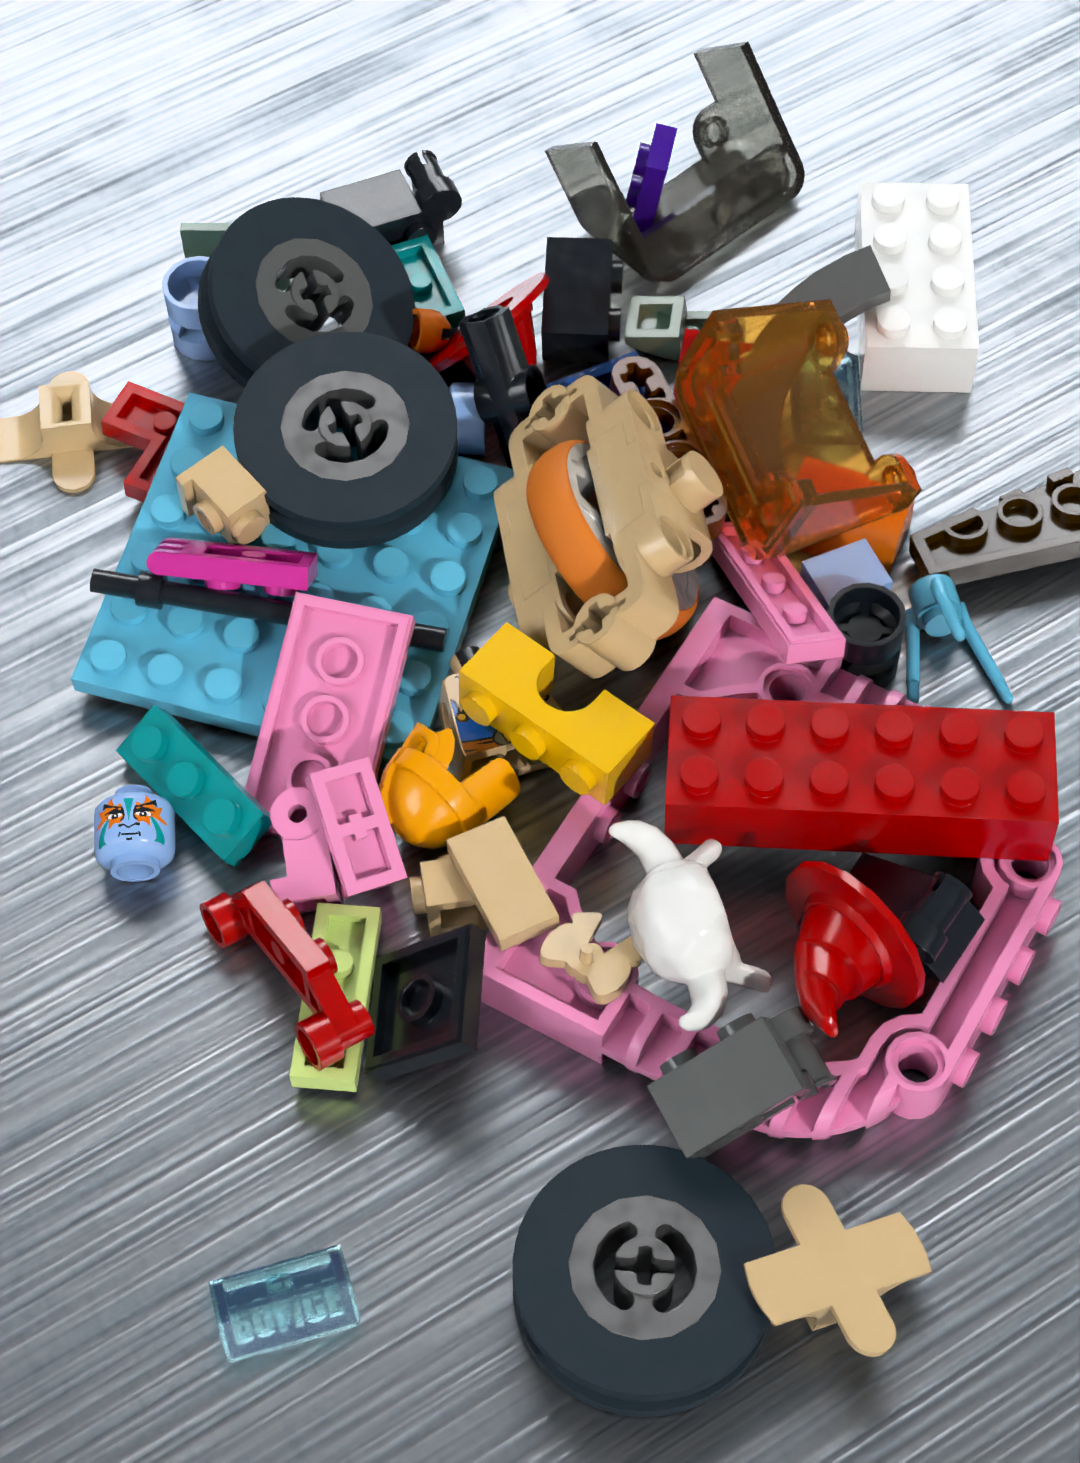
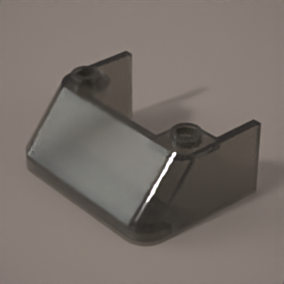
(742, 178)

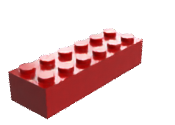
(862, 778)

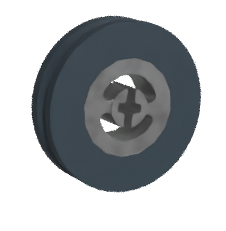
(385, 401)
(650, 1207)

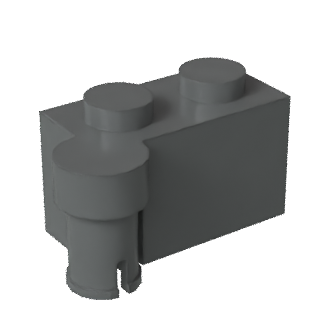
(739, 1080)

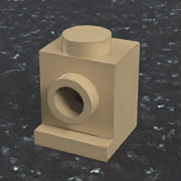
(224, 497)
(443, 897)

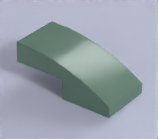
(659, 324)

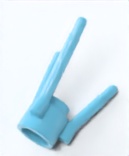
(939, 613)

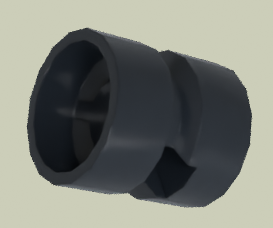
(873, 629)

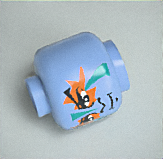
(134, 833)

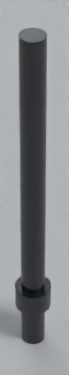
(155, 591)

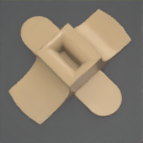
(61, 427)
(837, 1271)

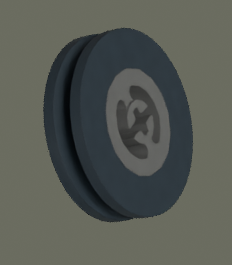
(338, 272)

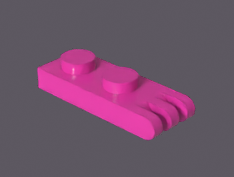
(230, 565)

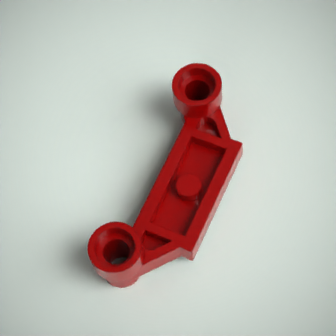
(301, 960)

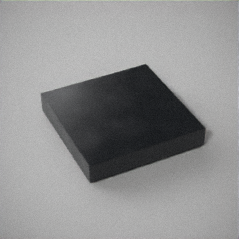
(426, 1003)

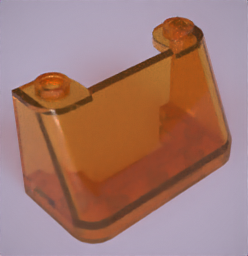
(781, 429)

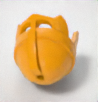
(429, 802)

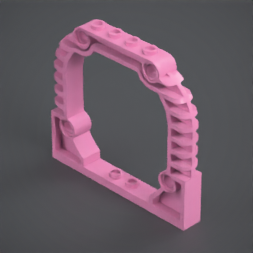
(735, 659)

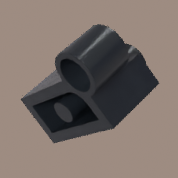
(578, 299)

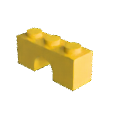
(588, 747)

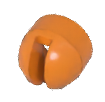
(428, 331)

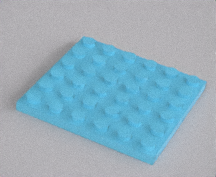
(225, 665)

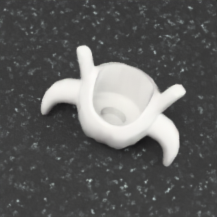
(683, 924)

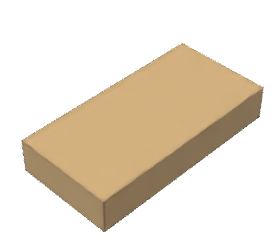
(502, 883)

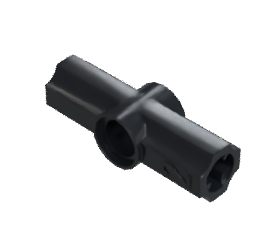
(504, 380)

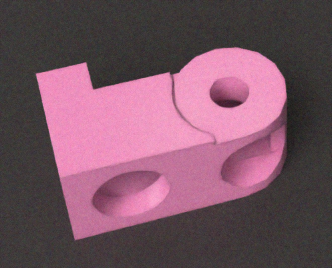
(307, 855)

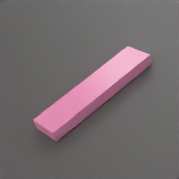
(779, 602)

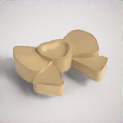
(572, 949)

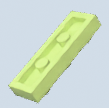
(354, 940)

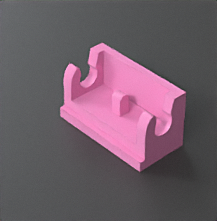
(356, 827)

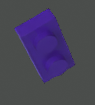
(651, 172)

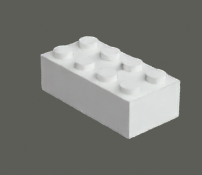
(925, 250)

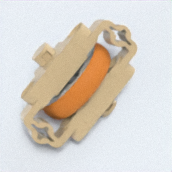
(602, 527)

